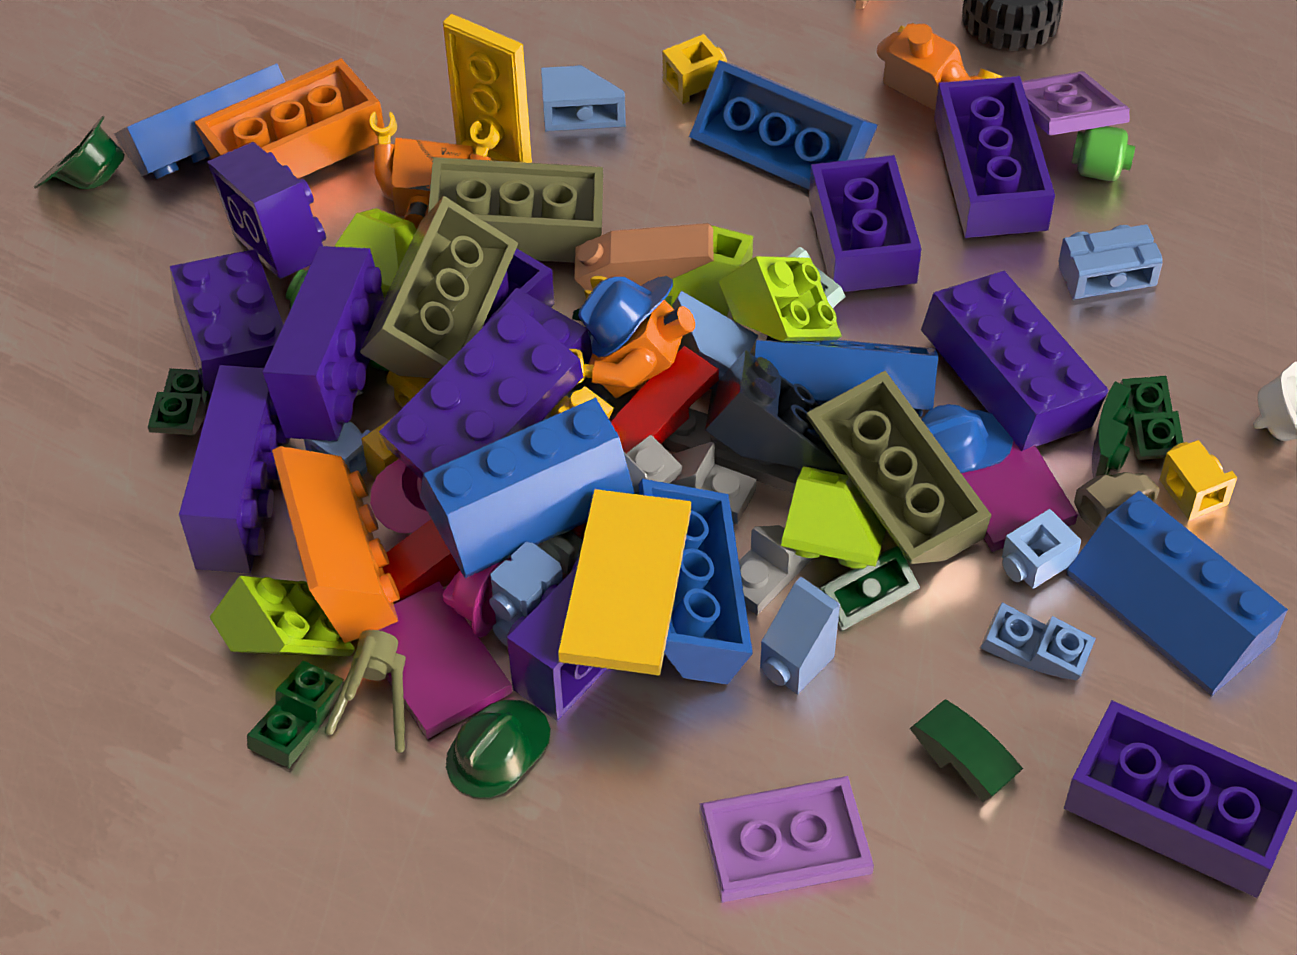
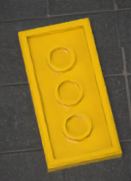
(488, 88)
(625, 582)

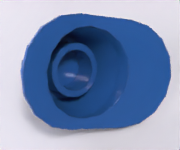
(618, 308)
(968, 436)

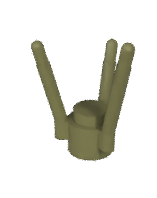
(372, 661)

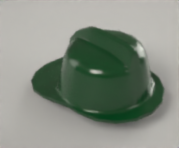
(89, 162)
(497, 748)

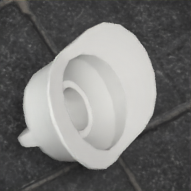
(1279, 405)

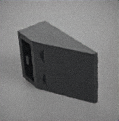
(766, 417)

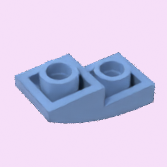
(1045, 648)

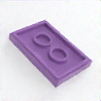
(1072, 103)
(785, 839)

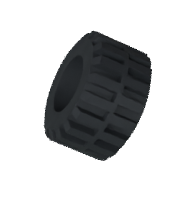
(1012, 22)

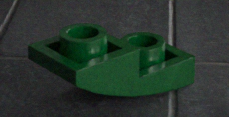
(180, 405)
(1153, 423)
(1109, 447)
(298, 713)
(973, 751)

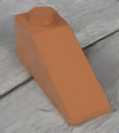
(644, 253)

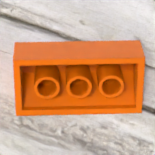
(300, 121)
(337, 541)

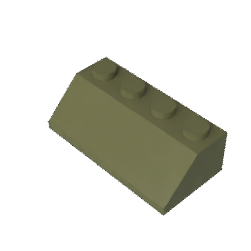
(535, 204)
(439, 292)
(901, 471)

